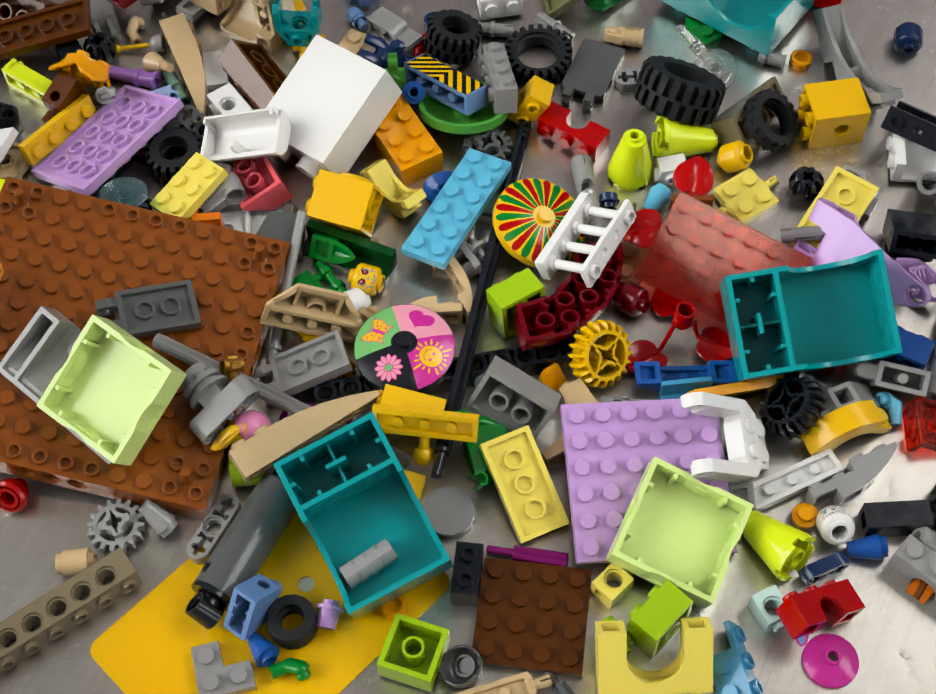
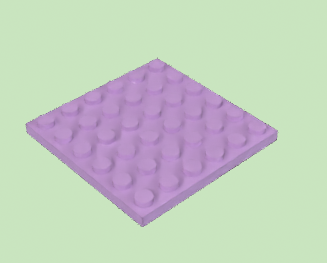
(607, 455)

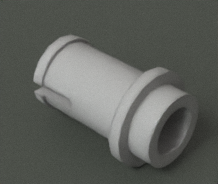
(773, 59)

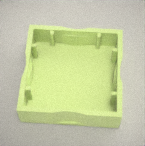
(111, 390)
(679, 532)

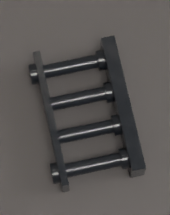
(912, 124)

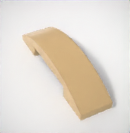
(462, 284)

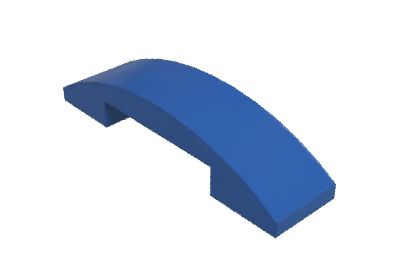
(650, 373)

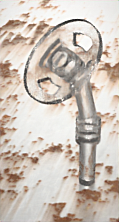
(710, 57)

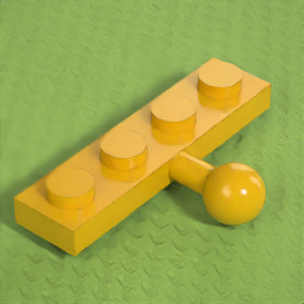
(426, 425)

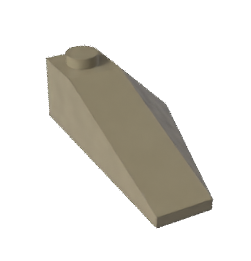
(730, 124)

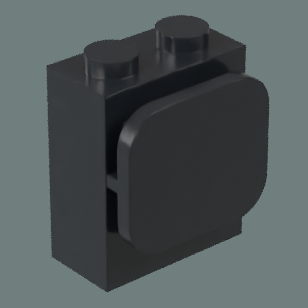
(909, 235)

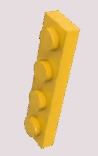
(57, 129)

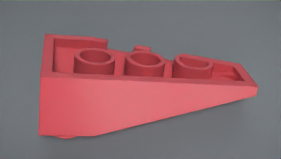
(261, 183)

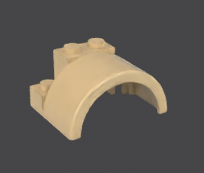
(254, 22)

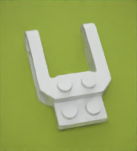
(743, 438)

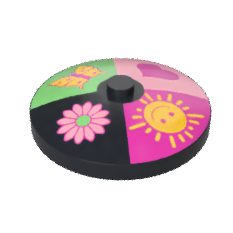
(405, 348)

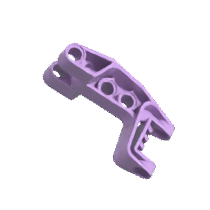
(846, 239)

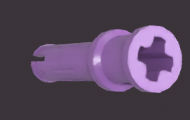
(137, 77)

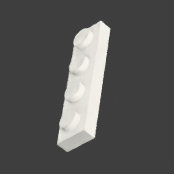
(796, 479)

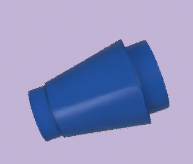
(868, 547)

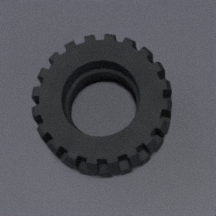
(679, 90)

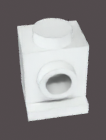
(665, 168)

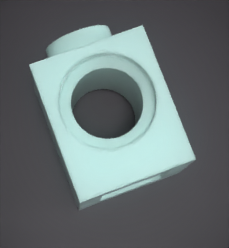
(767, 598)

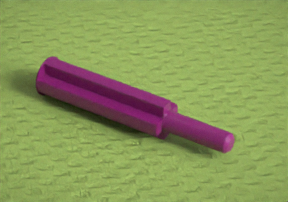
(531, 555)

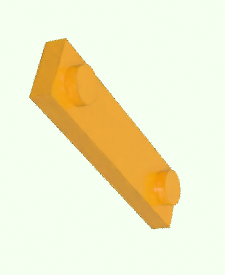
(741, 387)

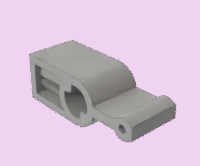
(392, 27)

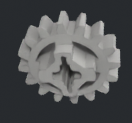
(104, 526)

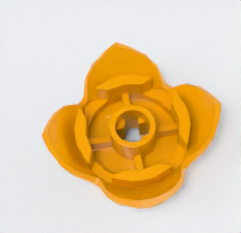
(85, 69)

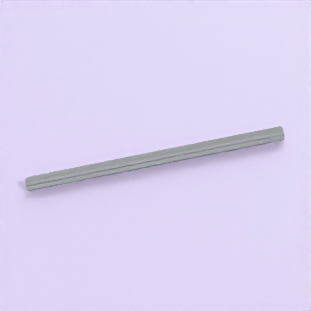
(267, 393)

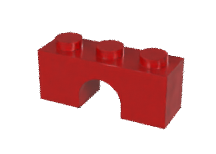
(555, 126)
(808, 610)

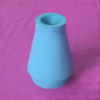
(657, 197)

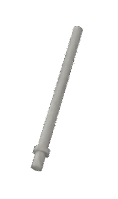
(274, 345)

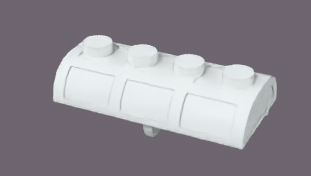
(246, 135)

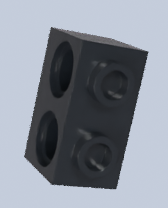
(467, 574)

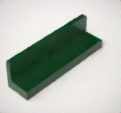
(364, 249)

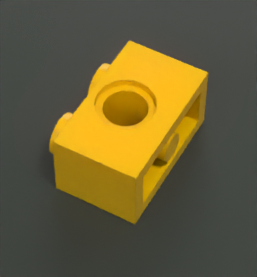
(532, 100)

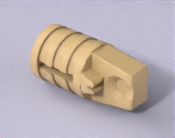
(624, 36)

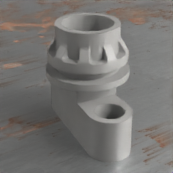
(210, 391)

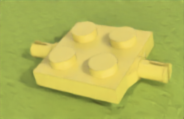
(746, 196)

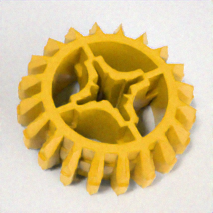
(607, 351)

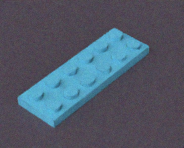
(456, 209)

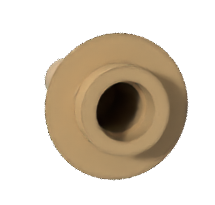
(154, 62)

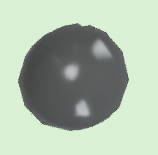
(458, 669)

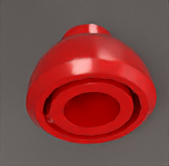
(13, 494)

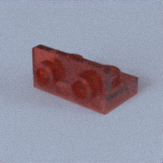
(920, 424)

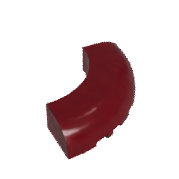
(570, 307)

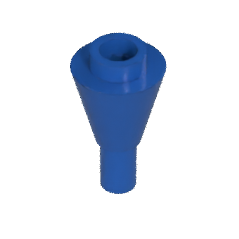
(413, 92)
(263, 650)

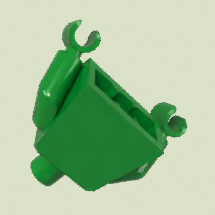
(487, 431)

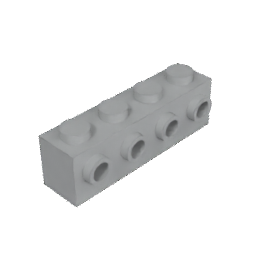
(498, 78)

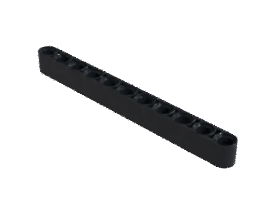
(513, 355)

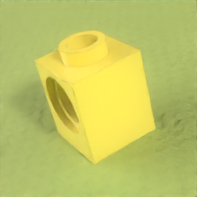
(608, 595)

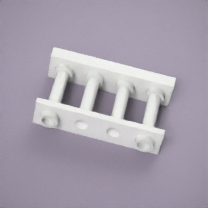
(572, 227)

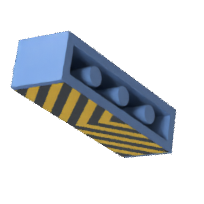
(447, 84)

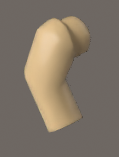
(134, 24)

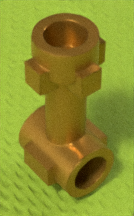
(231, 366)

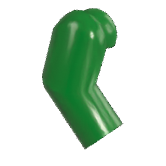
(293, 666)

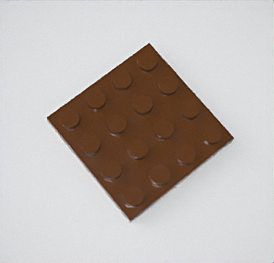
(532, 617)

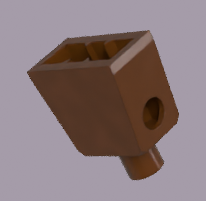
(61, 93)

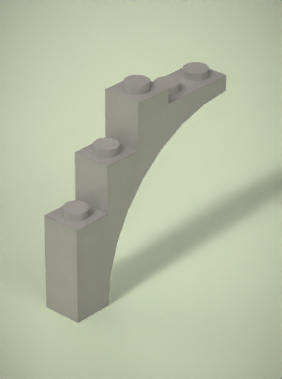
(840, 49)

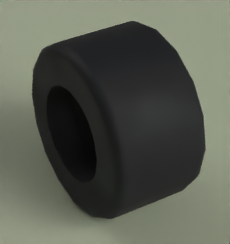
(292, 605)

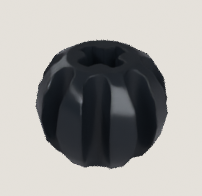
(100, 47)
(806, 183)

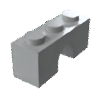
(915, 561)

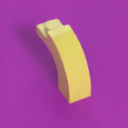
(397, 197)

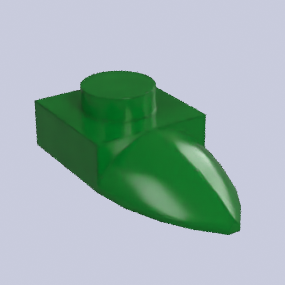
(703, 32)
(329, 250)

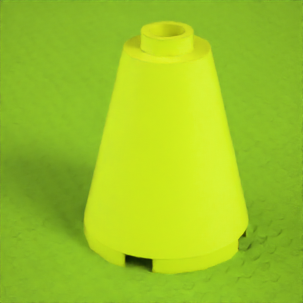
(679, 138)
(631, 162)
(778, 544)

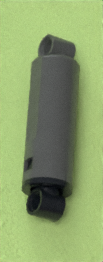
(241, 549)

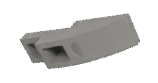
(855, 480)

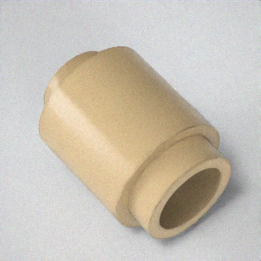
(74, 561)

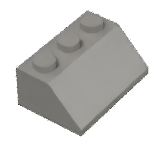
(513, 398)

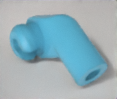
(892, 405)

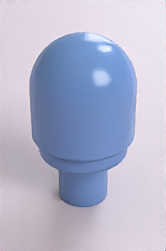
(356, 18)

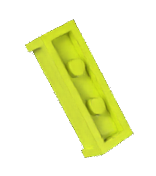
(26, 79)

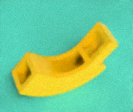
(845, 424)

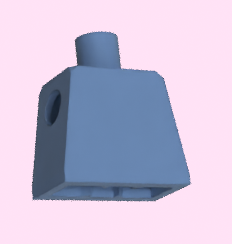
(250, 605)

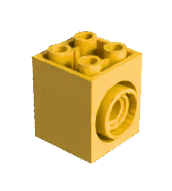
(833, 113)
(345, 202)

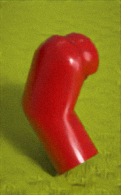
(419, 48)

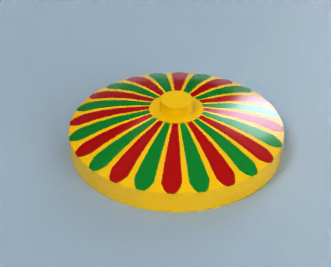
(528, 217)

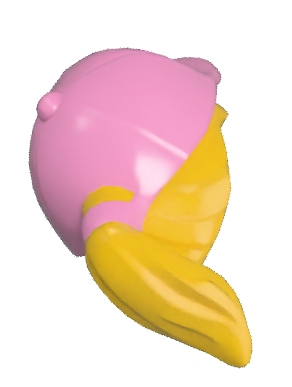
(240, 428)

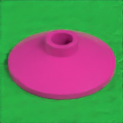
(823, 670)

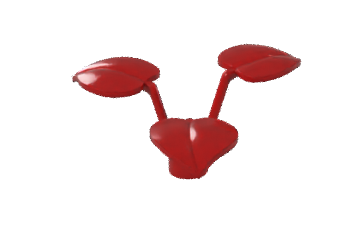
(690, 176)
(712, 342)

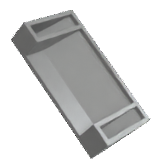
(41, 354)

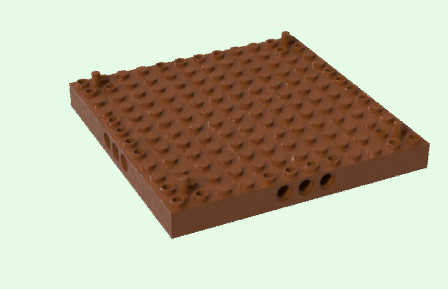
(81, 249)

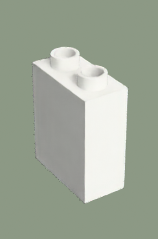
(333, 106)

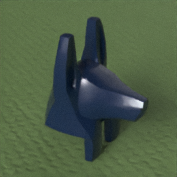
(380, 55)

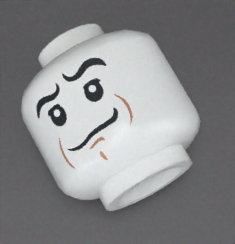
(835, 525)

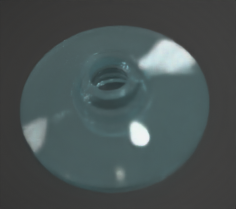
(125, 190)

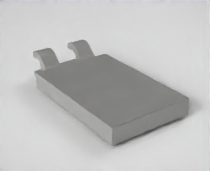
(306, 364)

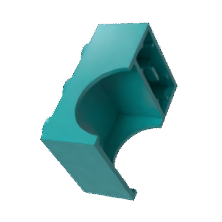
(752, 22)
(810, 317)
(356, 496)

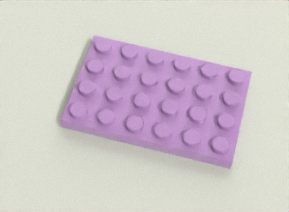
(107, 140)

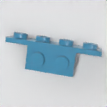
(735, 666)

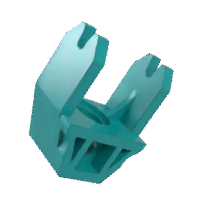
(289, 27)

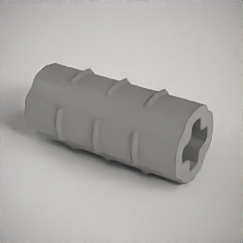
(368, 563)

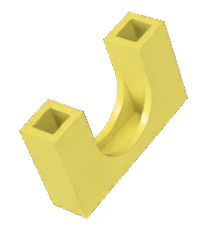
(688, 673)

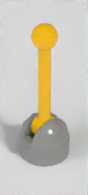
(156, 43)

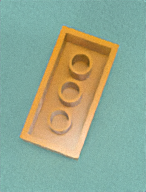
(407, 144)

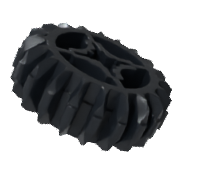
(798, 409)

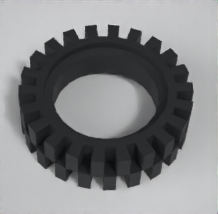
(539, 37)

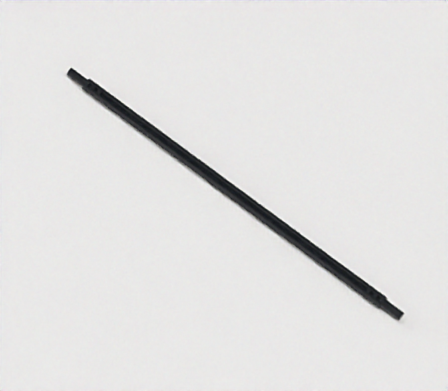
(479, 304)

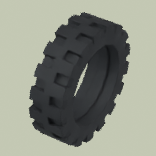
(758, 129)

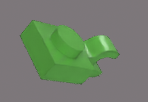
(397, 73)

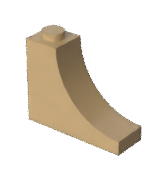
(572, 393)

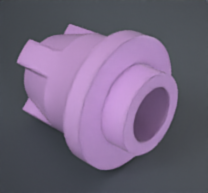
(328, 614)

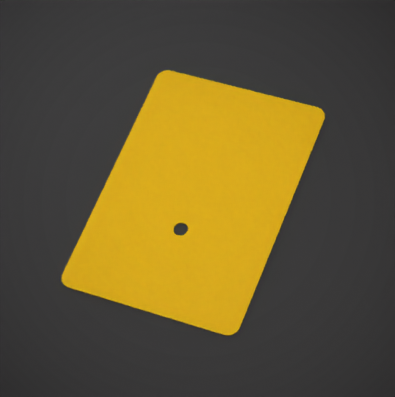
(153, 641)

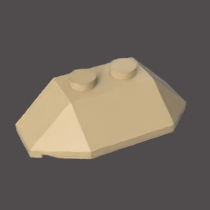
(313, 312)

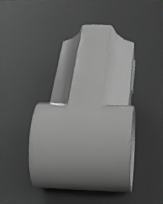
(228, 192)

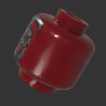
(631, 299)

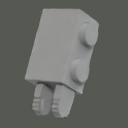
(103, 17)
(894, 377)

